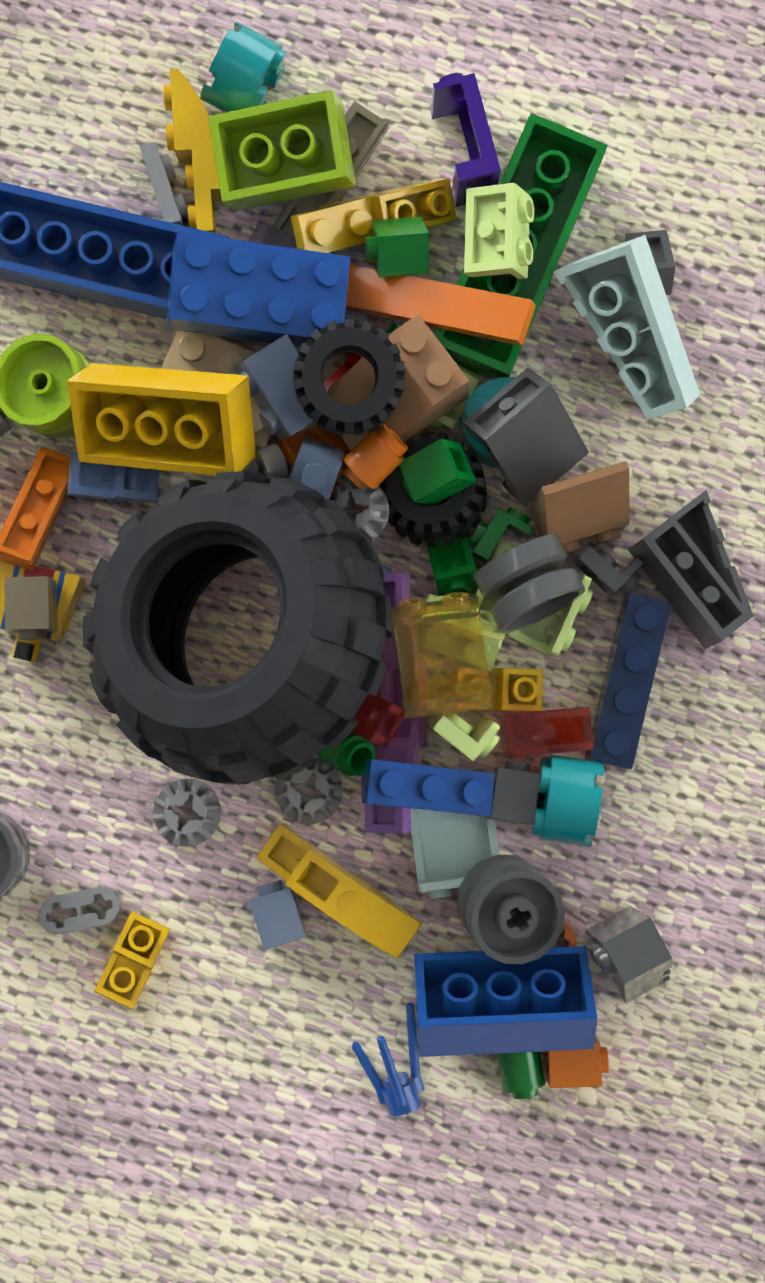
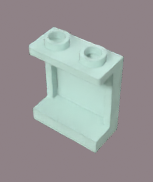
(448, 847)

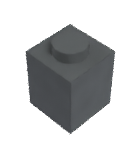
(515, 793)

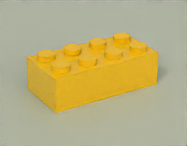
(162, 419)

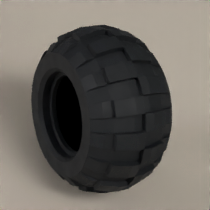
(308, 679)

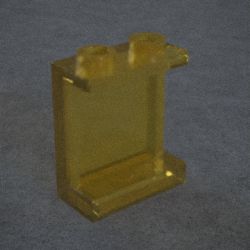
(441, 655)

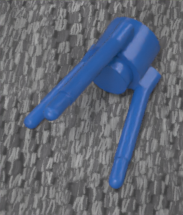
(399, 1090)

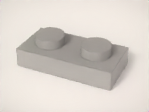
(160, 172)

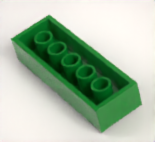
(557, 173)

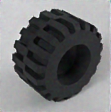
(359, 340)
(440, 521)

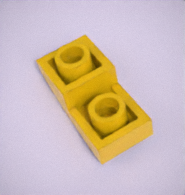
(516, 689)
(132, 960)

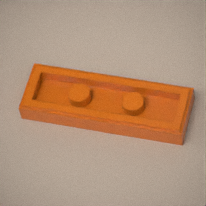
(35, 510)

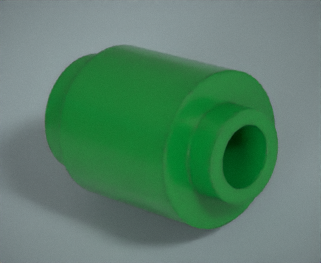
(349, 755)
(521, 1073)

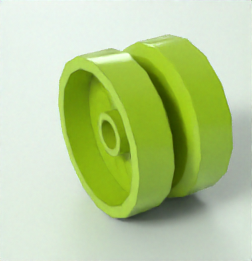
(36, 386)

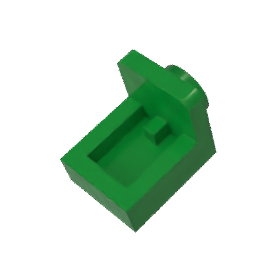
(488, 535)

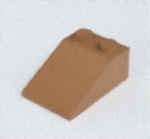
(431, 382)
(584, 507)

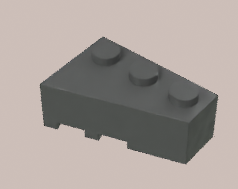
(694, 572)
(630, 952)

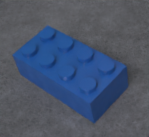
(253, 289)
(493, 1007)

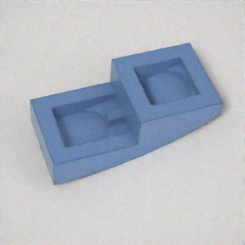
(111, 481)

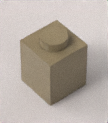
(30, 606)

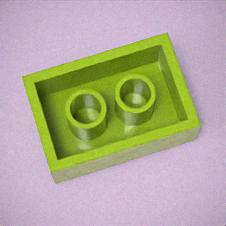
(282, 150)

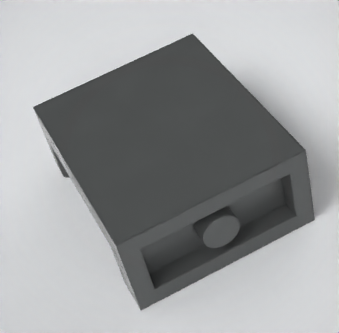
(527, 435)

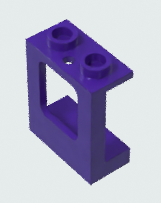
(462, 96)

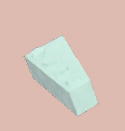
(634, 323)

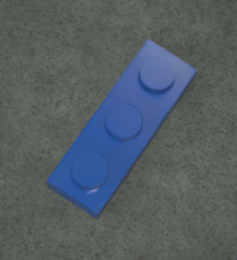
(428, 787)

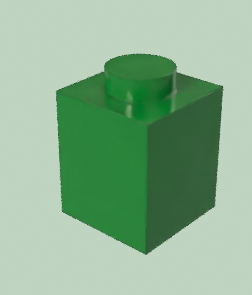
(398, 247)
(436, 472)

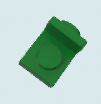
(453, 567)

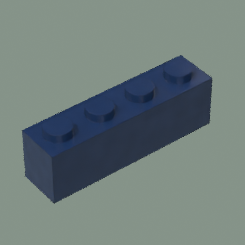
(628, 680)

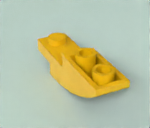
(193, 144)
(349, 221)
(338, 892)

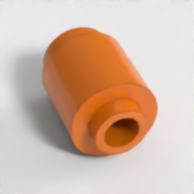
(375, 457)

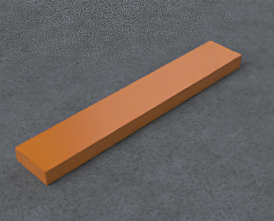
(440, 305)

